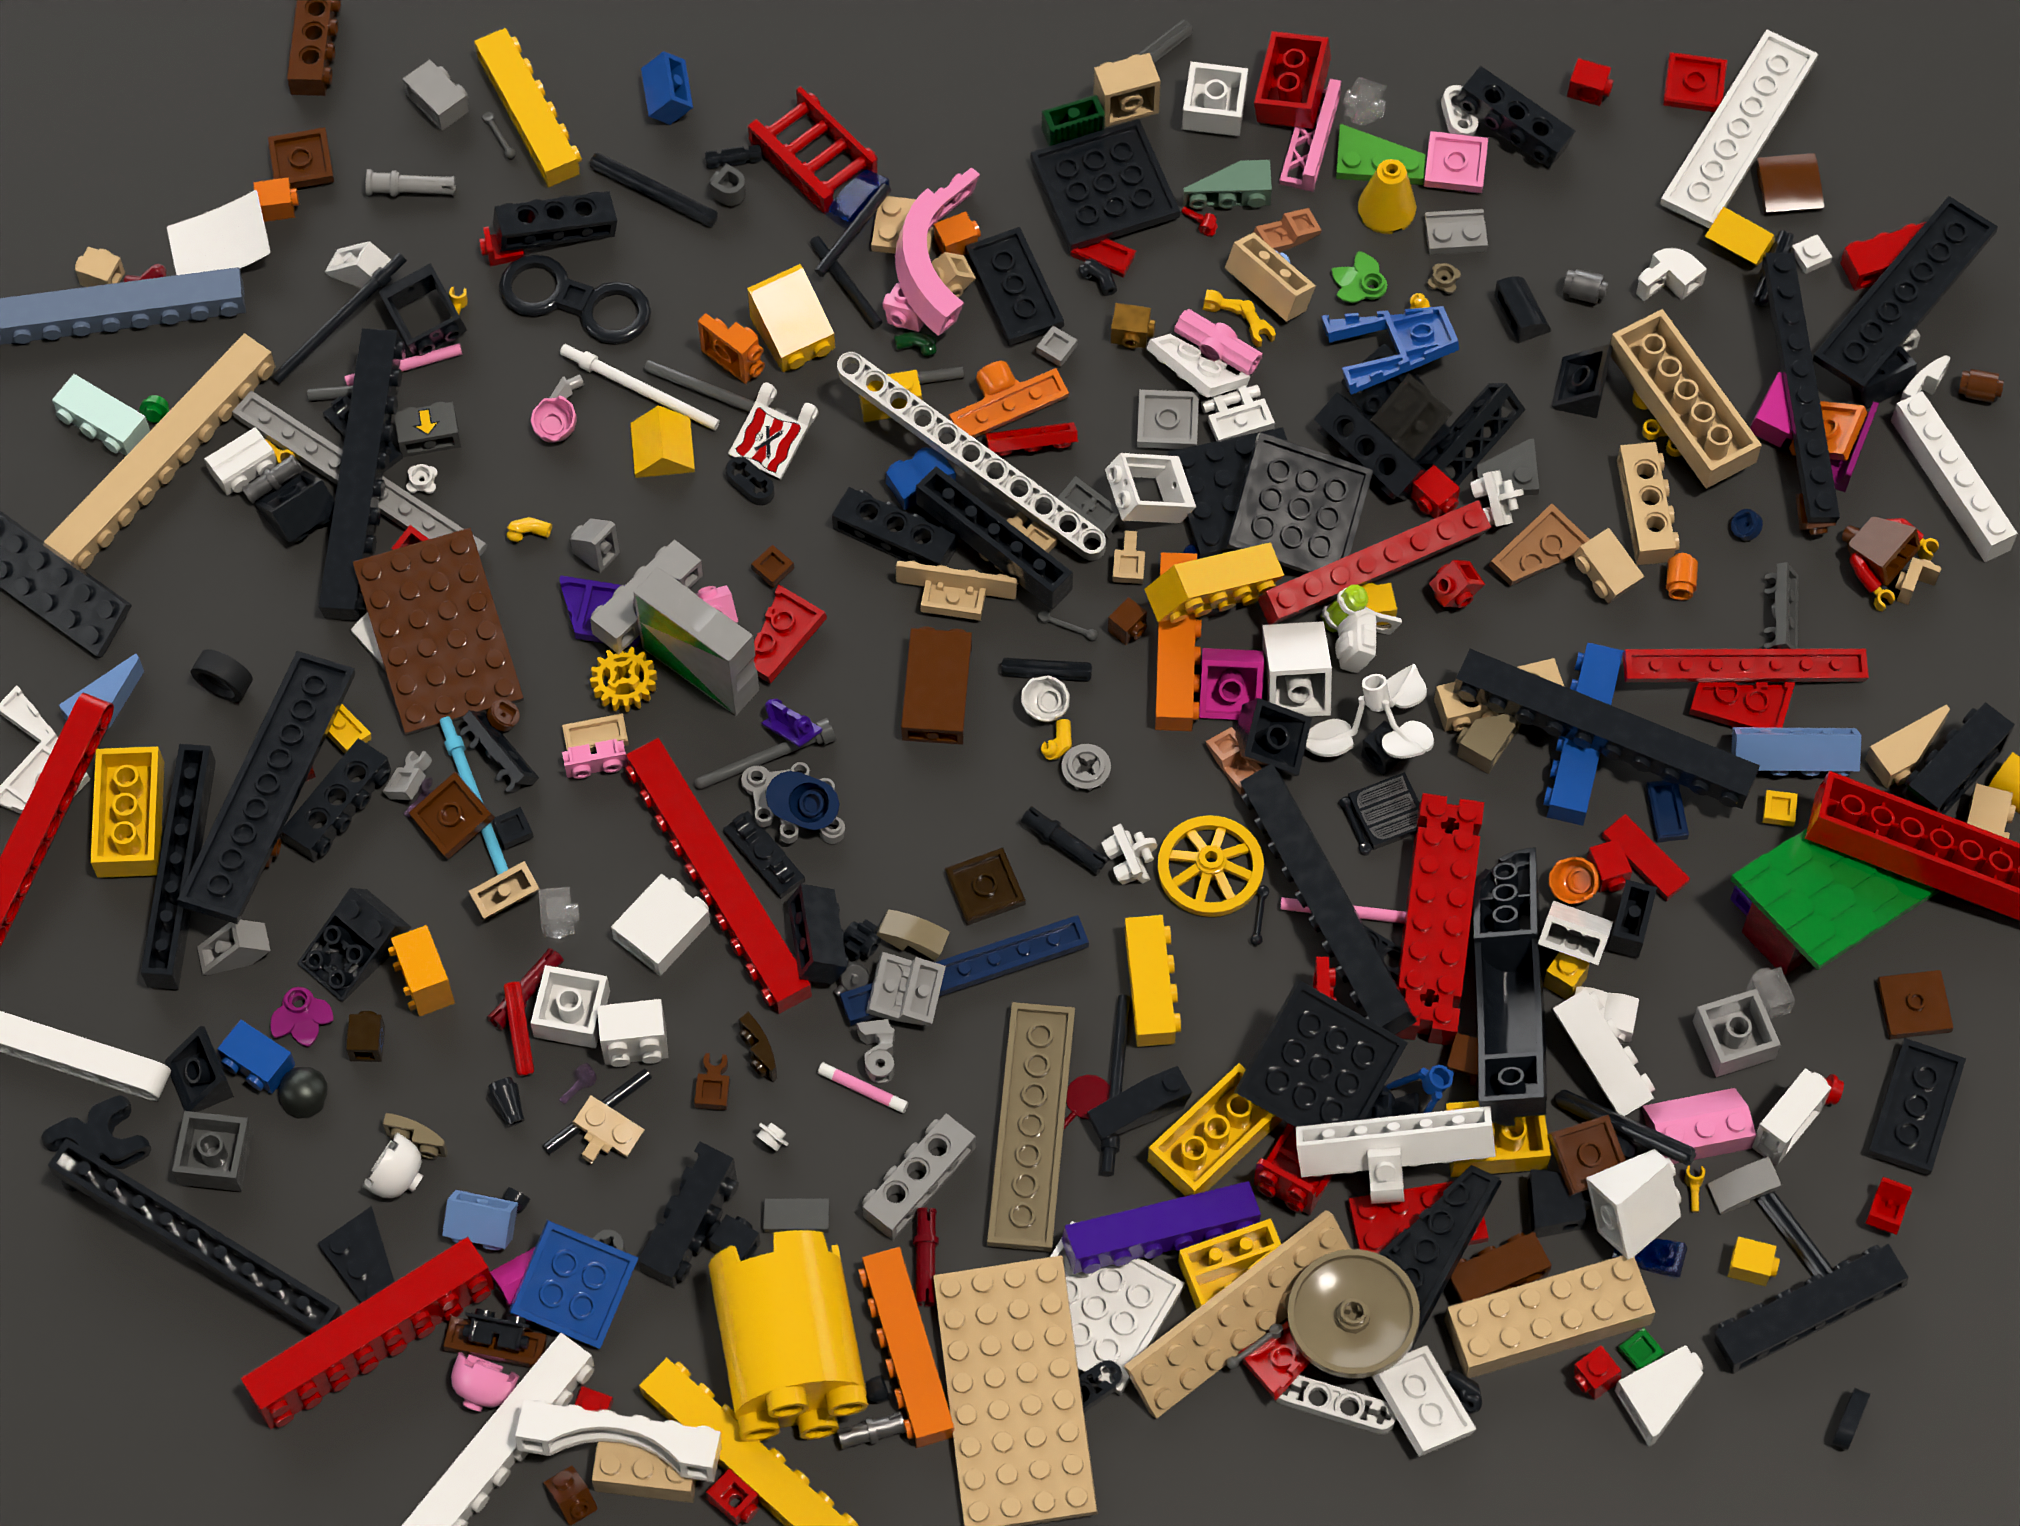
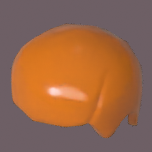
(1574, 880)

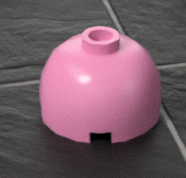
(481, 1382)

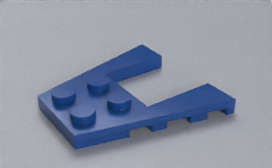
(1417, 336)

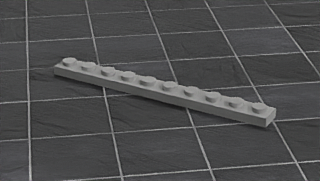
(326, 459)

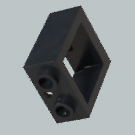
(412, 288)

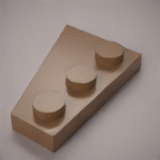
(1539, 546)

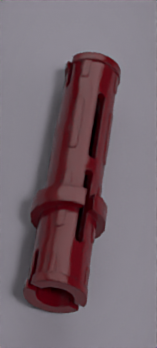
(529, 983)
(925, 1244)

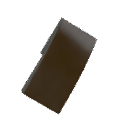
(761, 1053)

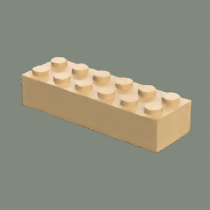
(1684, 398)
(1549, 1316)

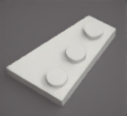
(1205, 375)

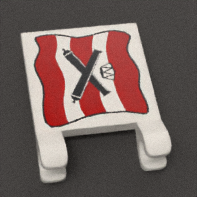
(771, 437)

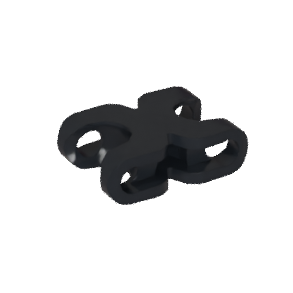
(98, 1135)

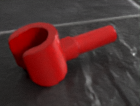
(1208, 221)

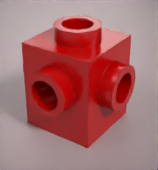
(1456, 584)

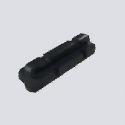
(733, 156)

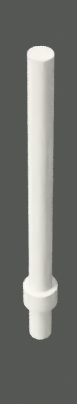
(591, 363)

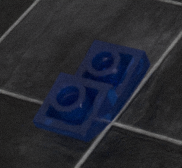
(856, 194)
(1661, 1257)

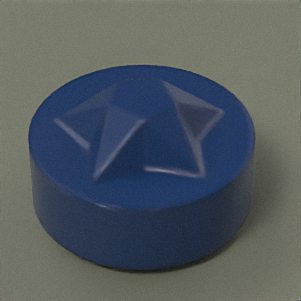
(1746, 524)

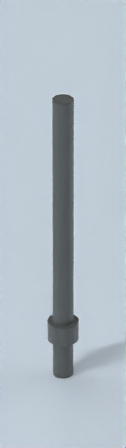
(704, 387)

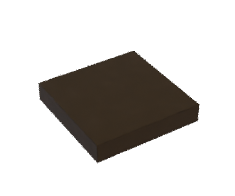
(985, 886)

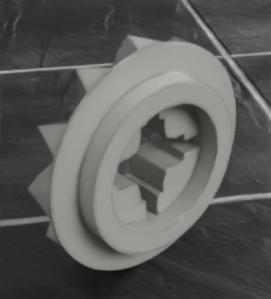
(1088, 755)

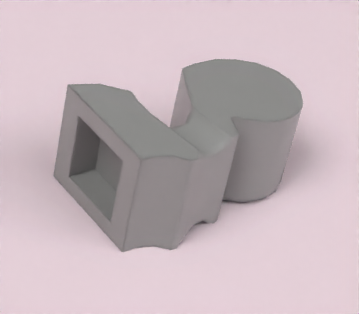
(879, 1059)

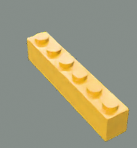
(527, 107)

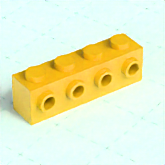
(1150, 980)

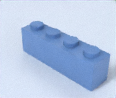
(1799, 749)

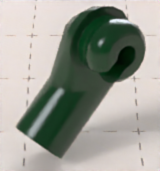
(914, 339)

